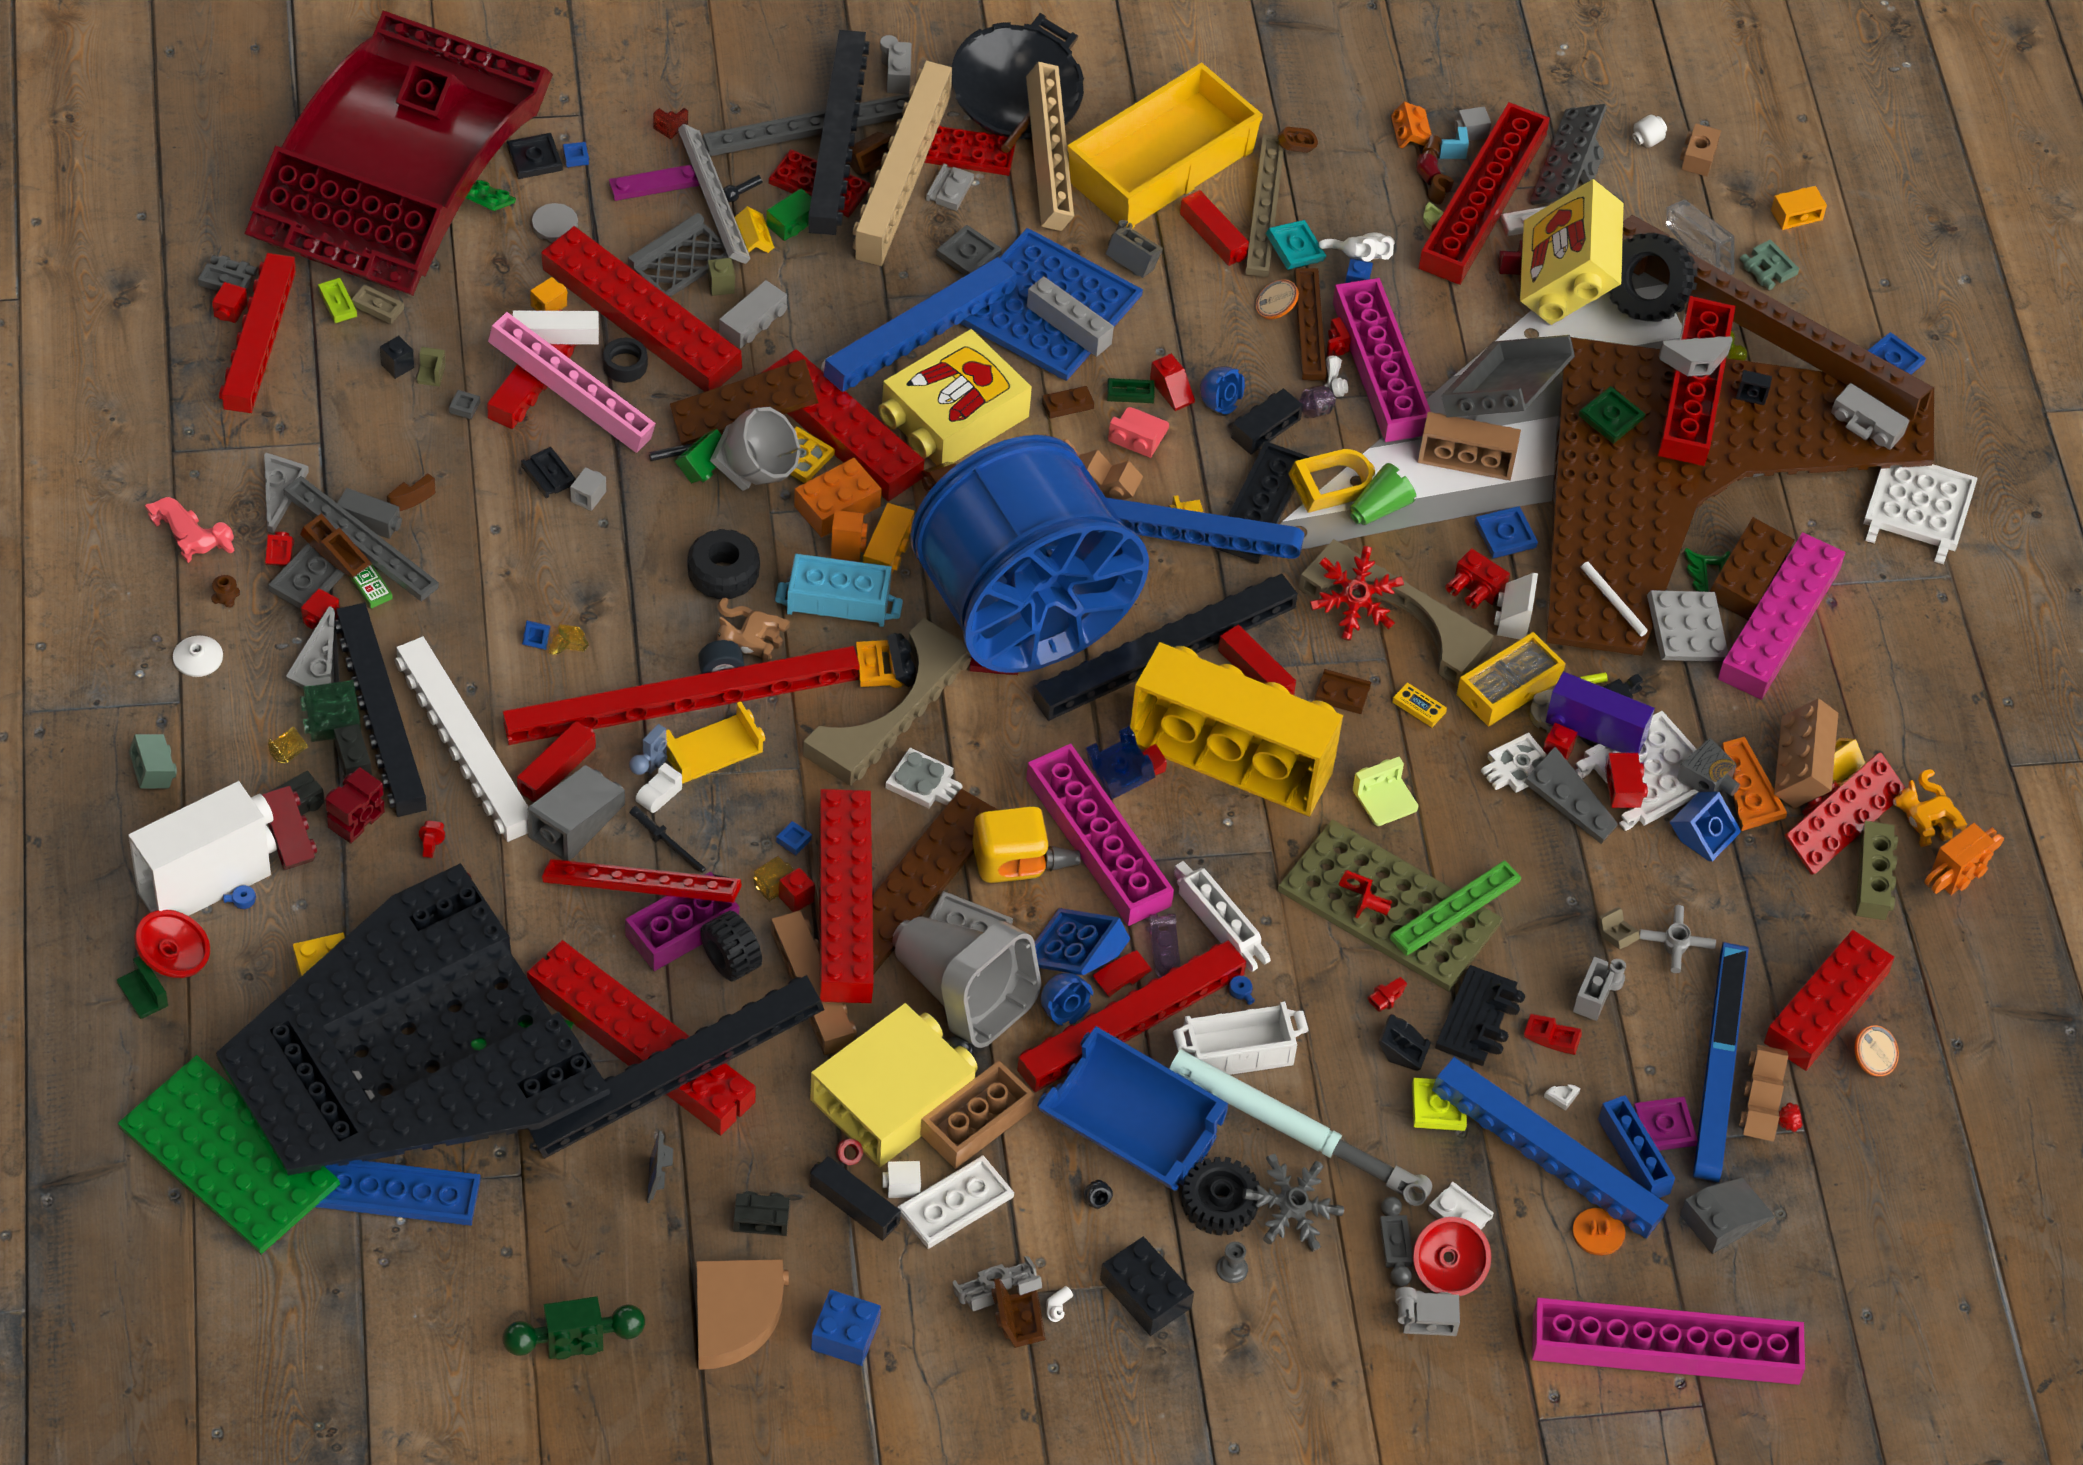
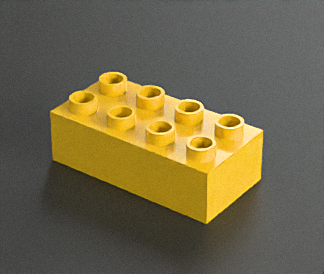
(1236, 728)

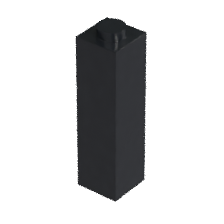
(854, 1198)

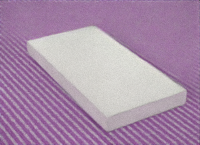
(955, 1202)

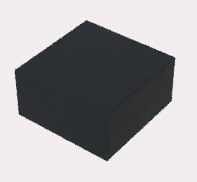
(1753, 387)

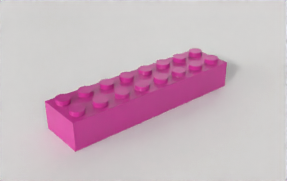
(1382, 359)
(1781, 616)
(1099, 834)

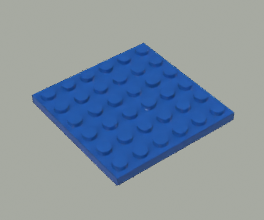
(1026, 333)

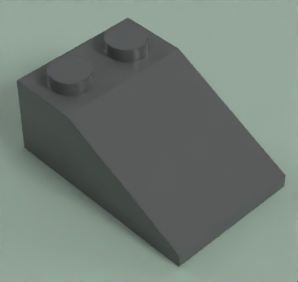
(1725, 1213)

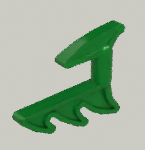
(1698, 567)

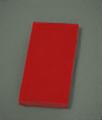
(970, 151)
(799, 172)

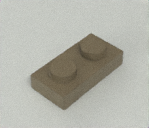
(378, 304)

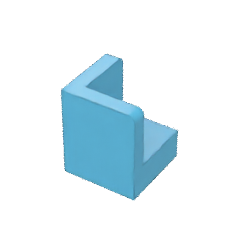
(1457, 147)

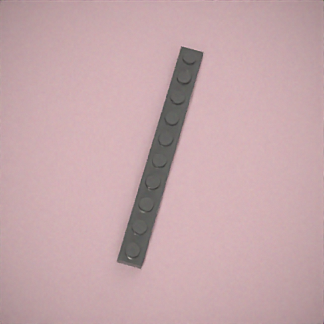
(797, 126)

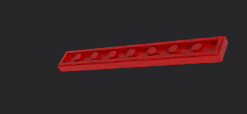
(642, 880)

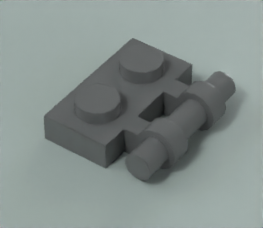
(215, 275)

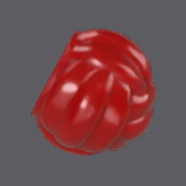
(1790, 1117)

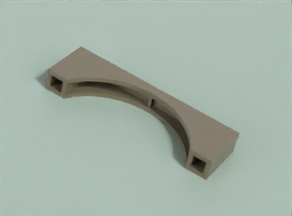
(1458, 641)
(851, 750)

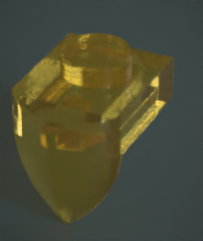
(567, 638)
(287, 746)

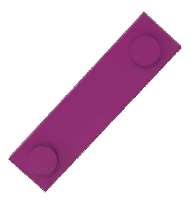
(653, 182)

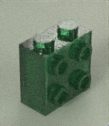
(329, 708)

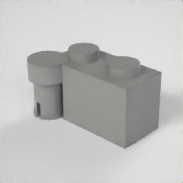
(898, 58)
(1598, 985)
(1427, 1312)

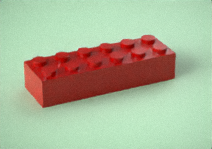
(1829, 999)

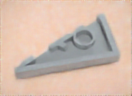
(278, 475)
(315, 660)

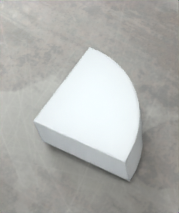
(1562, 1095)

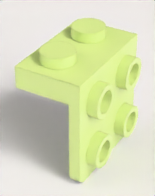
(1384, 792)

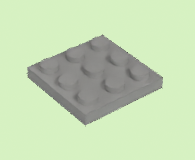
(1687, 625)

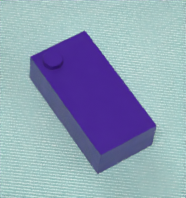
(1600, 714)

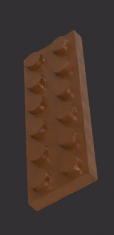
(781, 389)

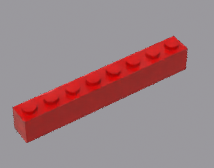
(258, 333)

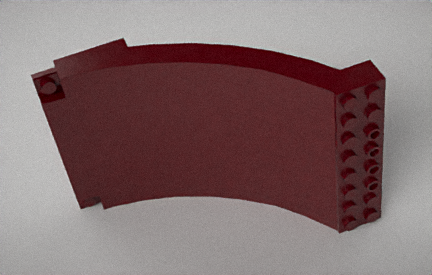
(392, 151)

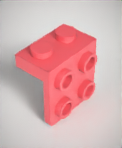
(1138, 431)

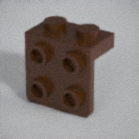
(1018, 1315)

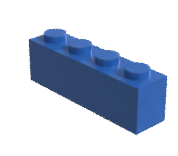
(1636, 1146)

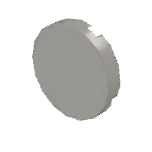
(553, 221)

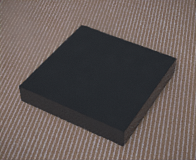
(534, 155)

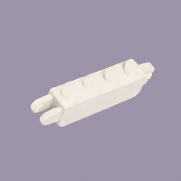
(1220, 913)

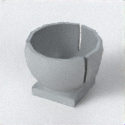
(753, 447)

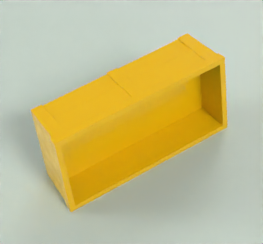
(1163, 146)

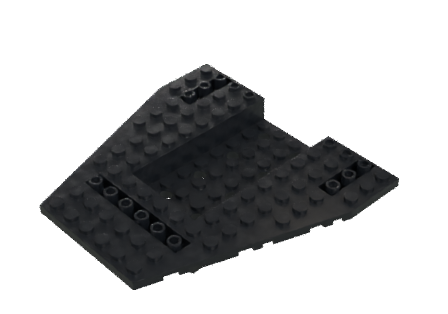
(397, 972)

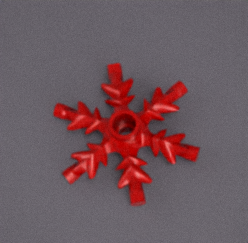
(1360, 585)

